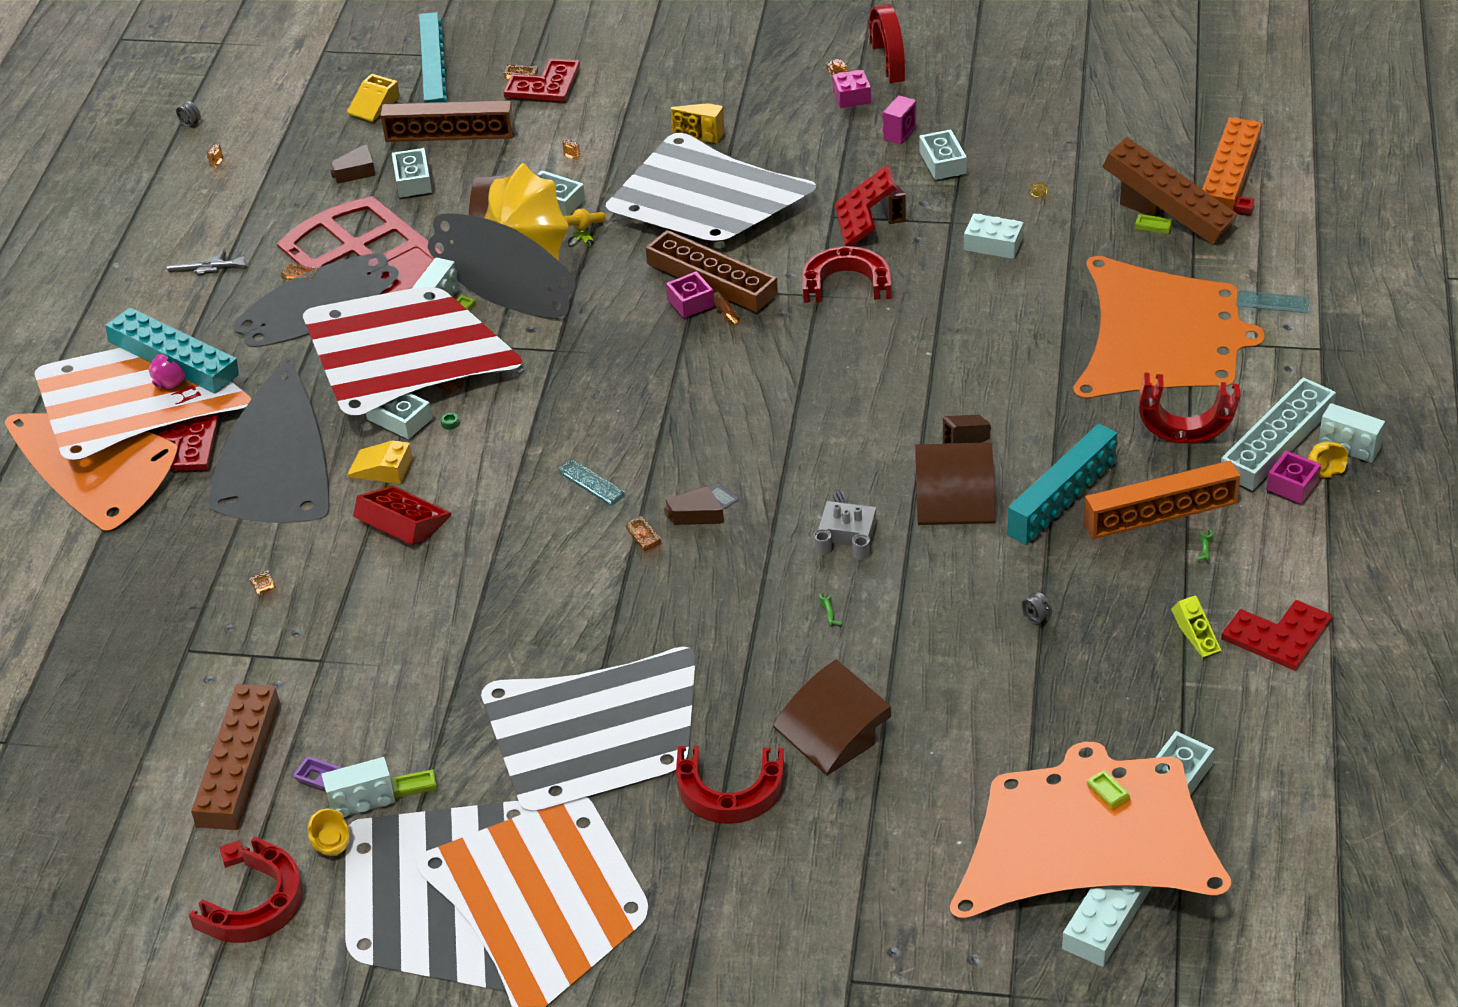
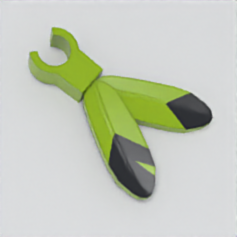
(581, 234)

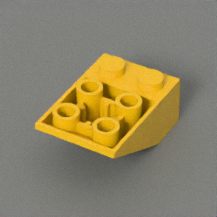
(372, 95)
(700, 121)

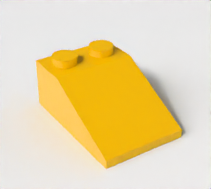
(382, 462)

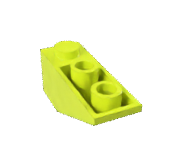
(1196, 626)

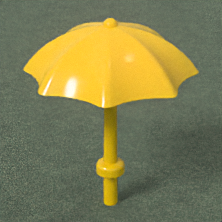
(532, 209)

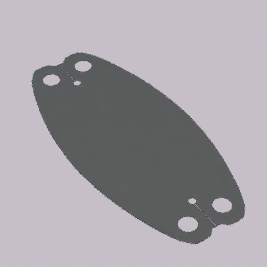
(502, 265)
(333, 283)

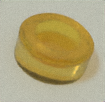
(1038, 189)

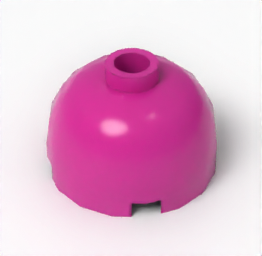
(165, 373)

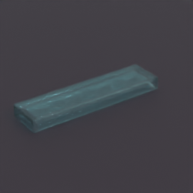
(1272, 301)
(591, 482)

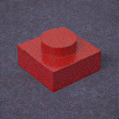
(1244, 205)
(231, 853)

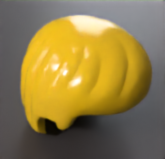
(1331, 456)
(328, 832)

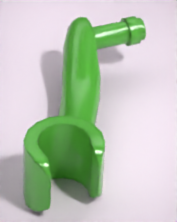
(1206, 540)
(826, 602)

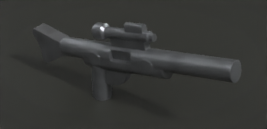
(209, 265)

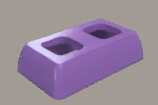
(312, 764)

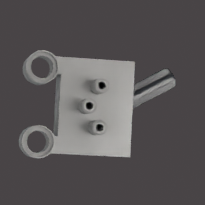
(845, 525)

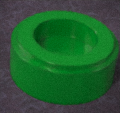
(449, 421)

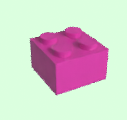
(851, 88)
(899, 119)
(690, 294)
(1293, 477)

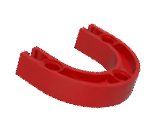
(886, 33)
(846, 259)
(1185, 429)
(729, 807)
(266, 918)

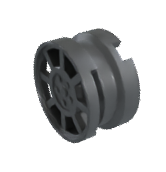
(188, 113)
(1036, 608)

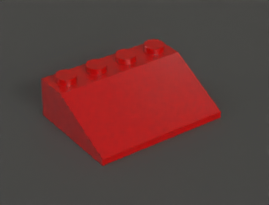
(399, 514)

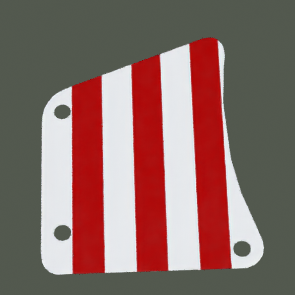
(401, 344)

